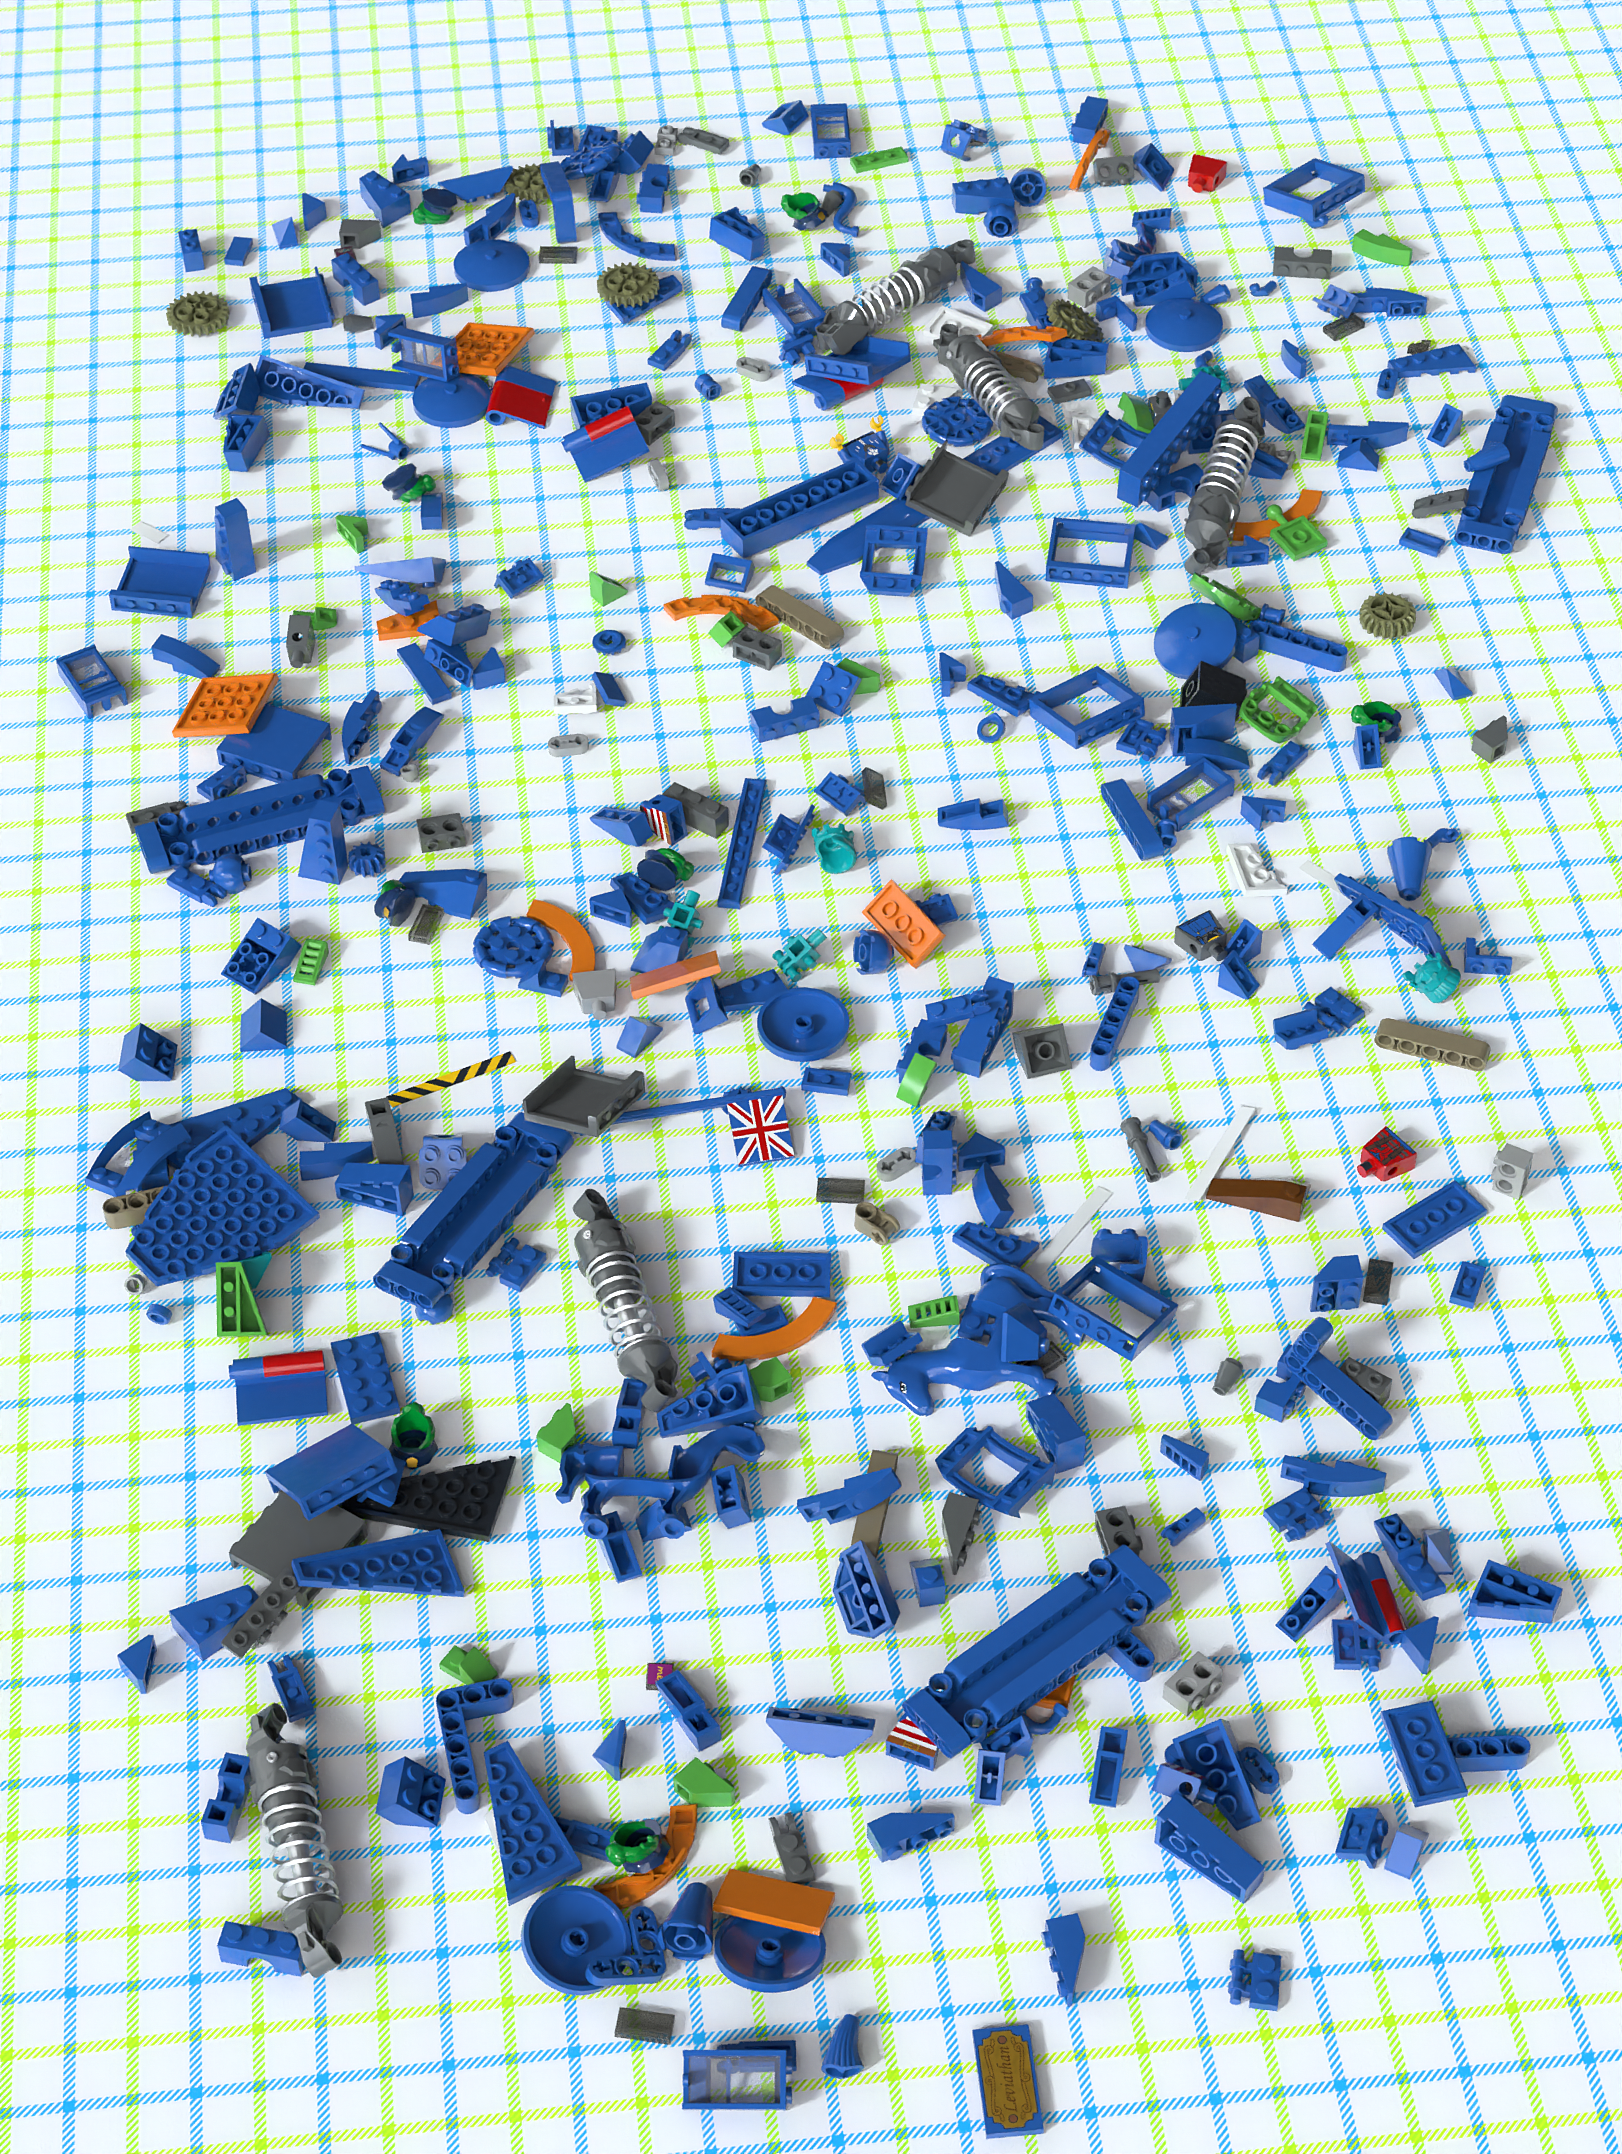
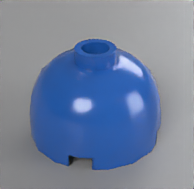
(1028, 187)
(872, 952)

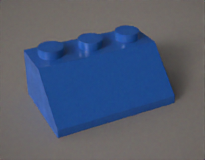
(458, 625)

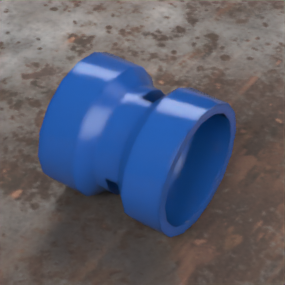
(708, 387)

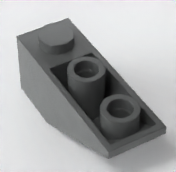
(383, 1131)
(958, 1521)

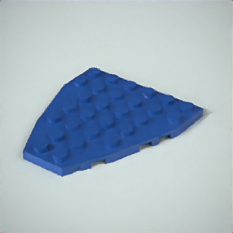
(217, 1210)

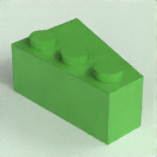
(236, 1303)

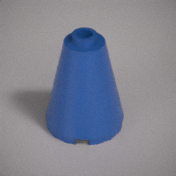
(1409, 865)
(689, 1924)

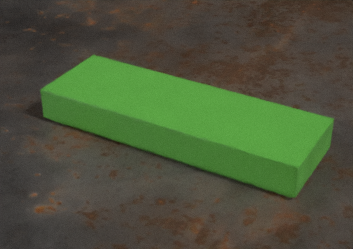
(879, 159)

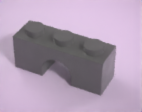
(1290, 265)

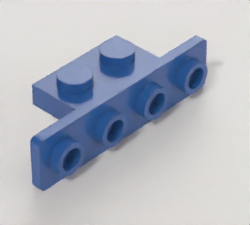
(784, 837)

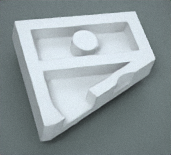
(929, 394)
(1080, 429)
(576, 701)

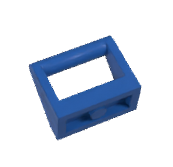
(786, 118)
(732, 564)
(715, 1014)

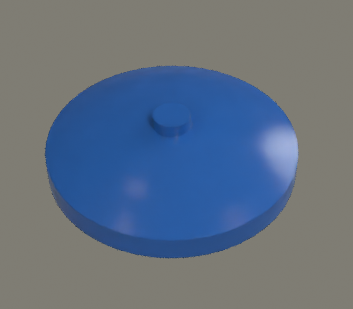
(491, 265)
(1184, 325)
(451, 402)
(1195, 635)
(803, 1024)
(569, 1930)
(767, 1955)

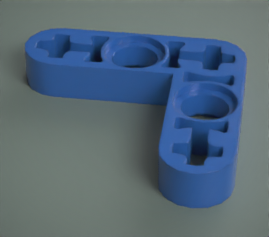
(638, 1962)

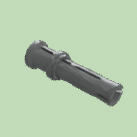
(1110, 981)
(1138, 1141)

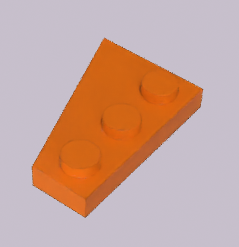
(402, 626)

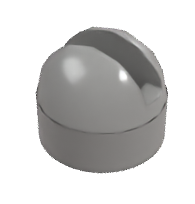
(409, 772)
(131, 1284)

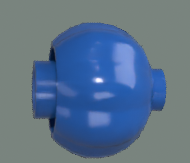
(999, 218)
(231, 873)

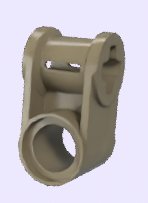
(875, 1223)

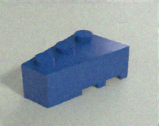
(980, 195)
(384, 198)
(1075, 358)
(244, 440)
(376, 1186)
(1057, 1432)
(1513, 1596)
(211, 1619)

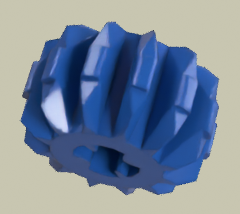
(366, 859)

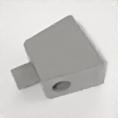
(596, 991)

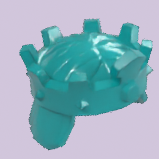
(835, 848)
(1434, 978)

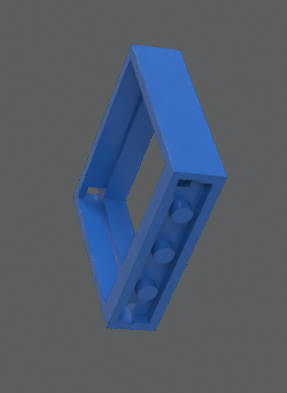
(1349, 186)
(1090, 573)
(1097, 726)
(1122, 1287)

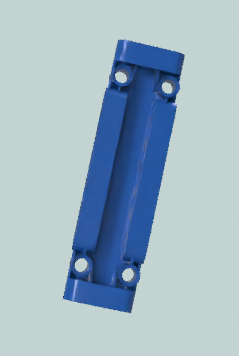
(1504, 492)
(254, 819)
(472, 1212)
(1036, 1651)

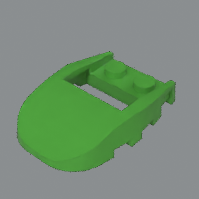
(1225, 598)
(1265, 721)

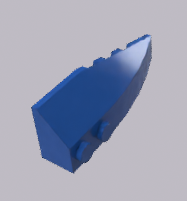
(302, 387)

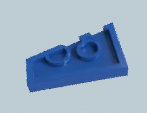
(999, 694)
(642, 900)
(751, 991)
(994, 1247)

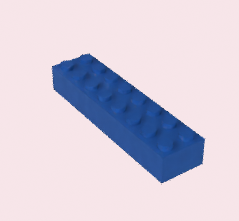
(1169, 439)
(799, 508)

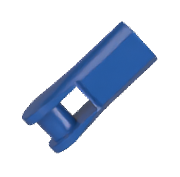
(1094, 959)
(1184, 1525)

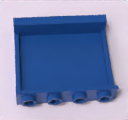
(292, 306)
(864, 364)
(161, 582)
(276, 744)
(332, 1470)

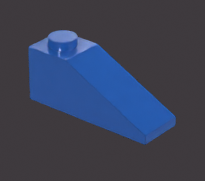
(1012, 595)
(625, 825)

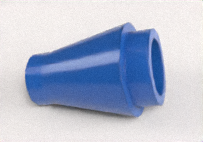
(1216, 295)
(1167, 1135)

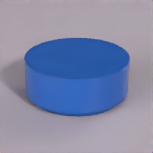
(159, 1314)

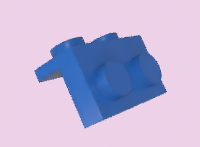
(1299, 1029)
(890, 1344)
(386, 1489)

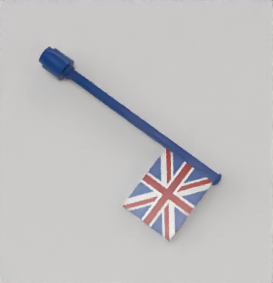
(755, 1119)

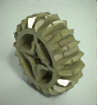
(1387, 615)

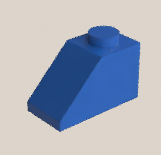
(307, 1123)
(928, 1582)

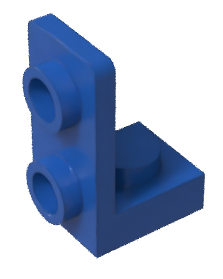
(1115, 307)
(1484, 964)

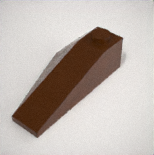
(1269, 1196)

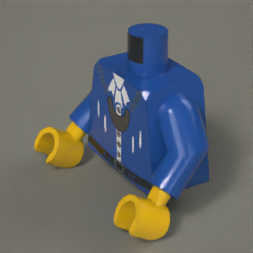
(869, 448)

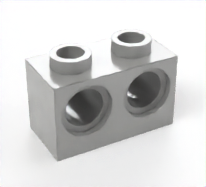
(1089, 287)
(1511, 1171)
(1188, 1681)

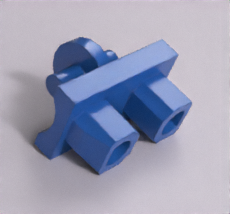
(794, 346)
(703, 1367)

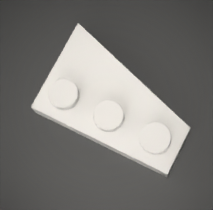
(966, 324)
(1251, 873)

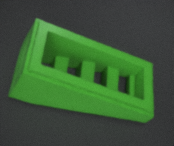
(315, 949)
(945, 1318)

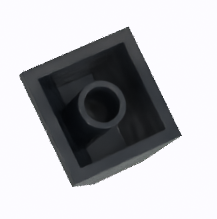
(1213, 687)

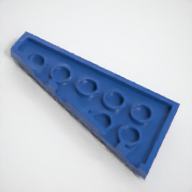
(1402, 921)
(395, 1565)
(528, 1836)

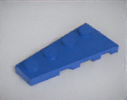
(668, 288)
(1431, 362)

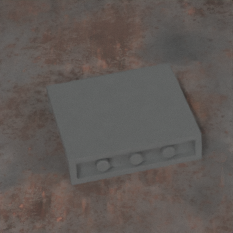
(955, 491)
(582, 1099)
(286, 1534)

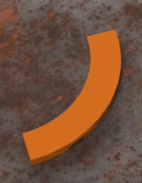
(1098, 141)
(1024, 333)
(1305, 505)
(721, 604)
(571, 932)
(778, 1341)
(640, 1886)

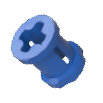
(1036, 285)
(1272, 615)
(1167, 832)

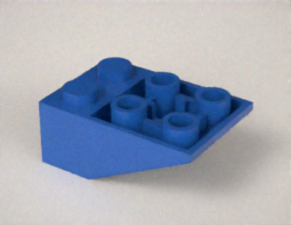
(1201, 722)
(260, 956)

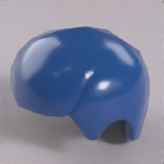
(439, 1313)

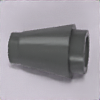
(749, 175)
(831, 202)
(356, 323)
(1227, 1376)

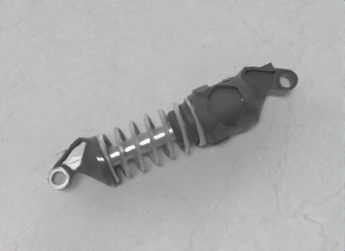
(910, 287)
(983, 378)
(1217, 500)

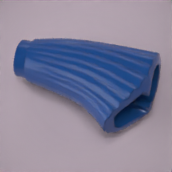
(1490, 456)
(842, 2053)

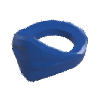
(993, 718)

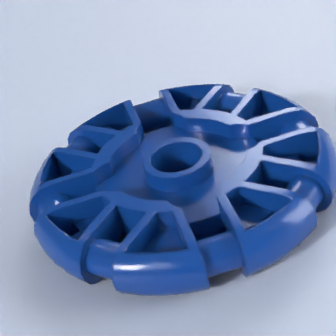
(590, 159)
(943, 426)
(493, 953)

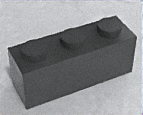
(700, 811)

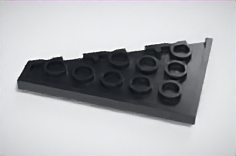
(454, 1501)

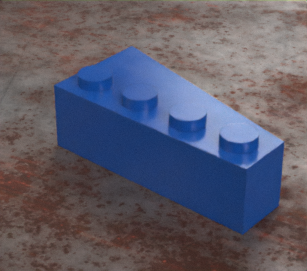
(596, 405)
(233, 540)
(324, 846)
(985, 1029)

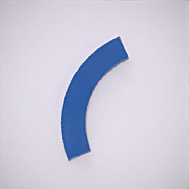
(631, 244)
(1145, 244)

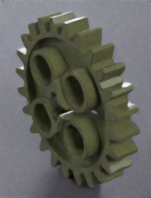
(527, 183)
(628, 284)
(197, 313)
(1075, 320)

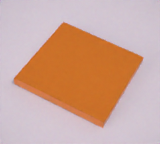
(489, 347)
(225, 705)

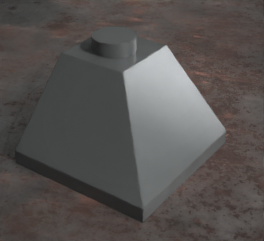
(1042, 1050)

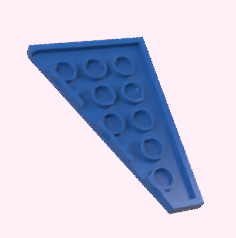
(247, 1119)

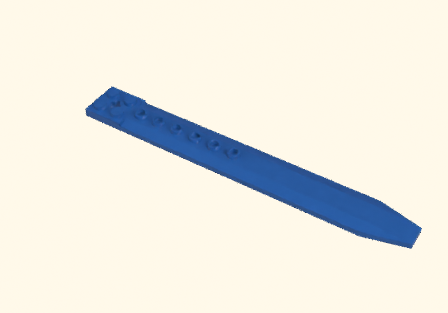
(848, 545)

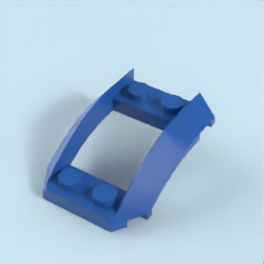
(1101, 432)
(893, 537)
(162, 1142)
(1031, 1476)

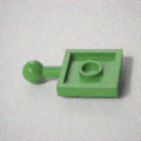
(1297, 536)

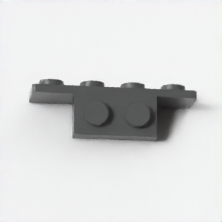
(262, 1615)

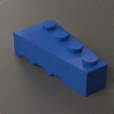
(1207, 1849)

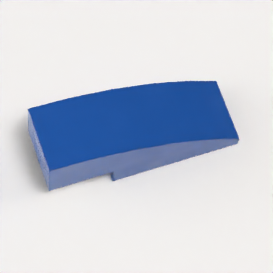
(605, 183)
(438, 299)
(1265, 466)
(431, 511)
(183, 657)
(1220, 753)
(974, 815)
(332, 1159)
(991, 1198)
(629, 1414)
(619, 1551)
(689, 1710)
(1108, 1766)

